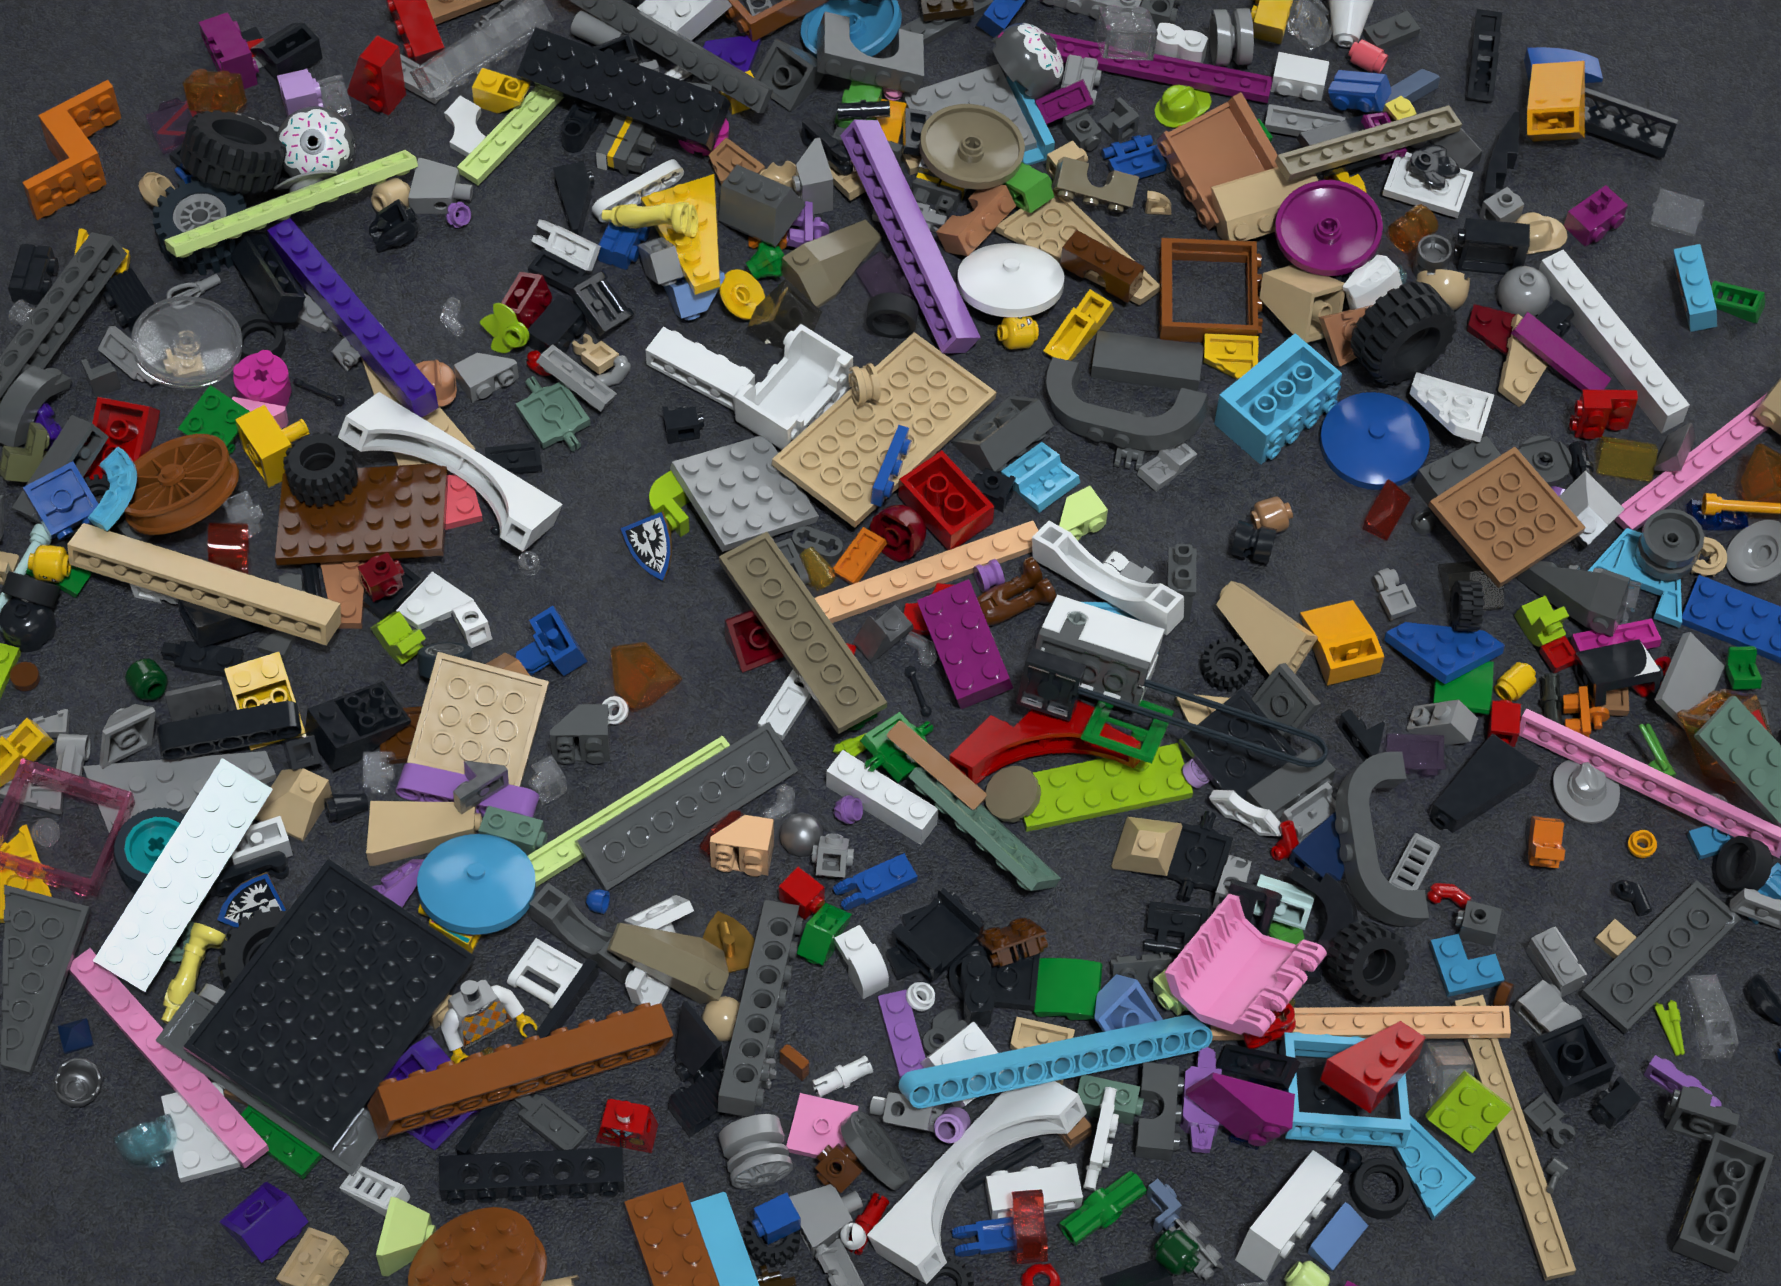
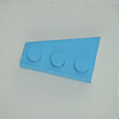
(1432, 1170)

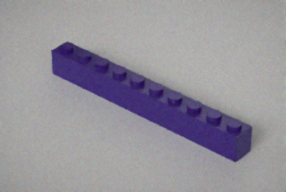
(353, 319)

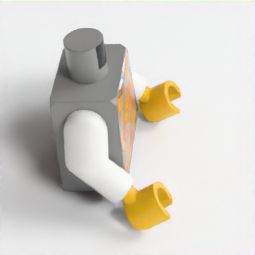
(479, 1013)

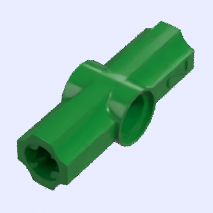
(1102, 1208)

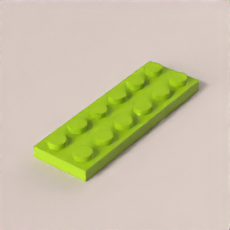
(1107, 788)

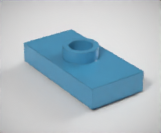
(1707, 841)

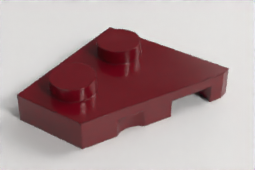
(1491, 327)

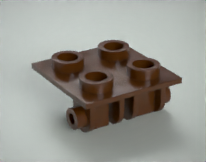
(1019, 932)

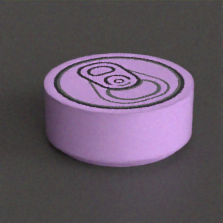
(1194, 774)

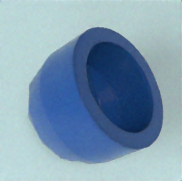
(598, 900)

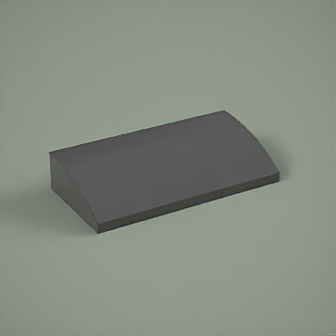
(1147, 361)

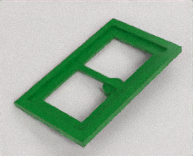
(1151, 738)

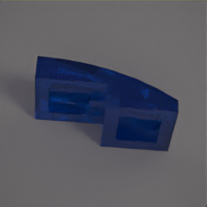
(1721, 521)

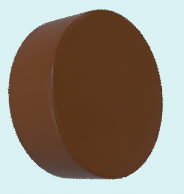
(25, 676)
(1503, 994)

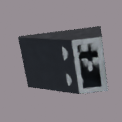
(355, 723)

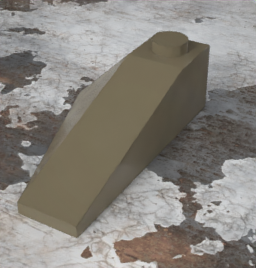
(829, 261)
(675, 959)

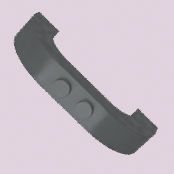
(1117, 426)
(1358, 843)

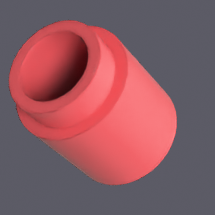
(1368, 56)

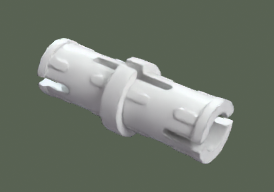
(842, 1076)

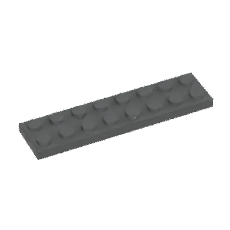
(686, 806)
(349, 1152)

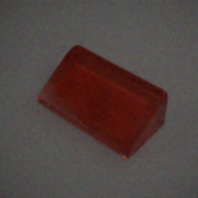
(1386, 511)

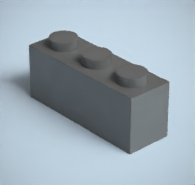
(1290, 784)

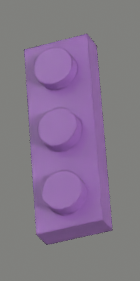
(901, 1032)

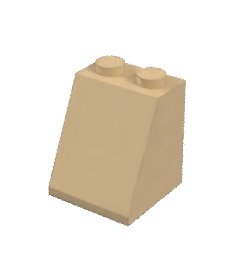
(1301, 298)

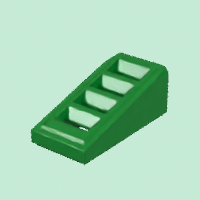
(1744, 310)

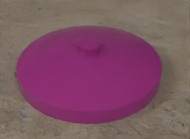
(1328, 227)

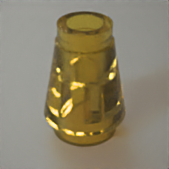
(818, 569)

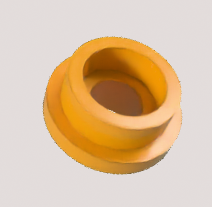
(1644, 837)

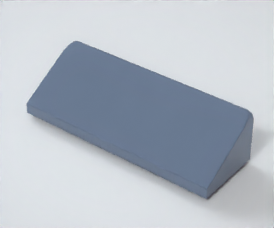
(1414, 86)

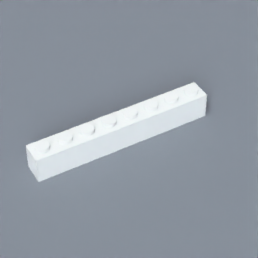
(1614, 342)

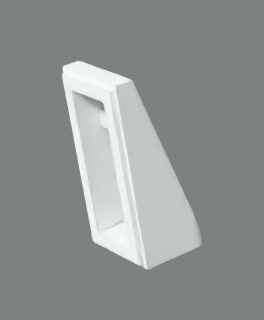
(392, 1189)

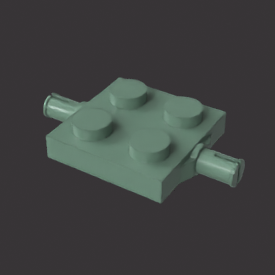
(552, 414)

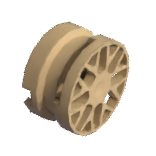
(864, 383)

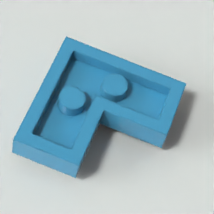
(1458, 972)

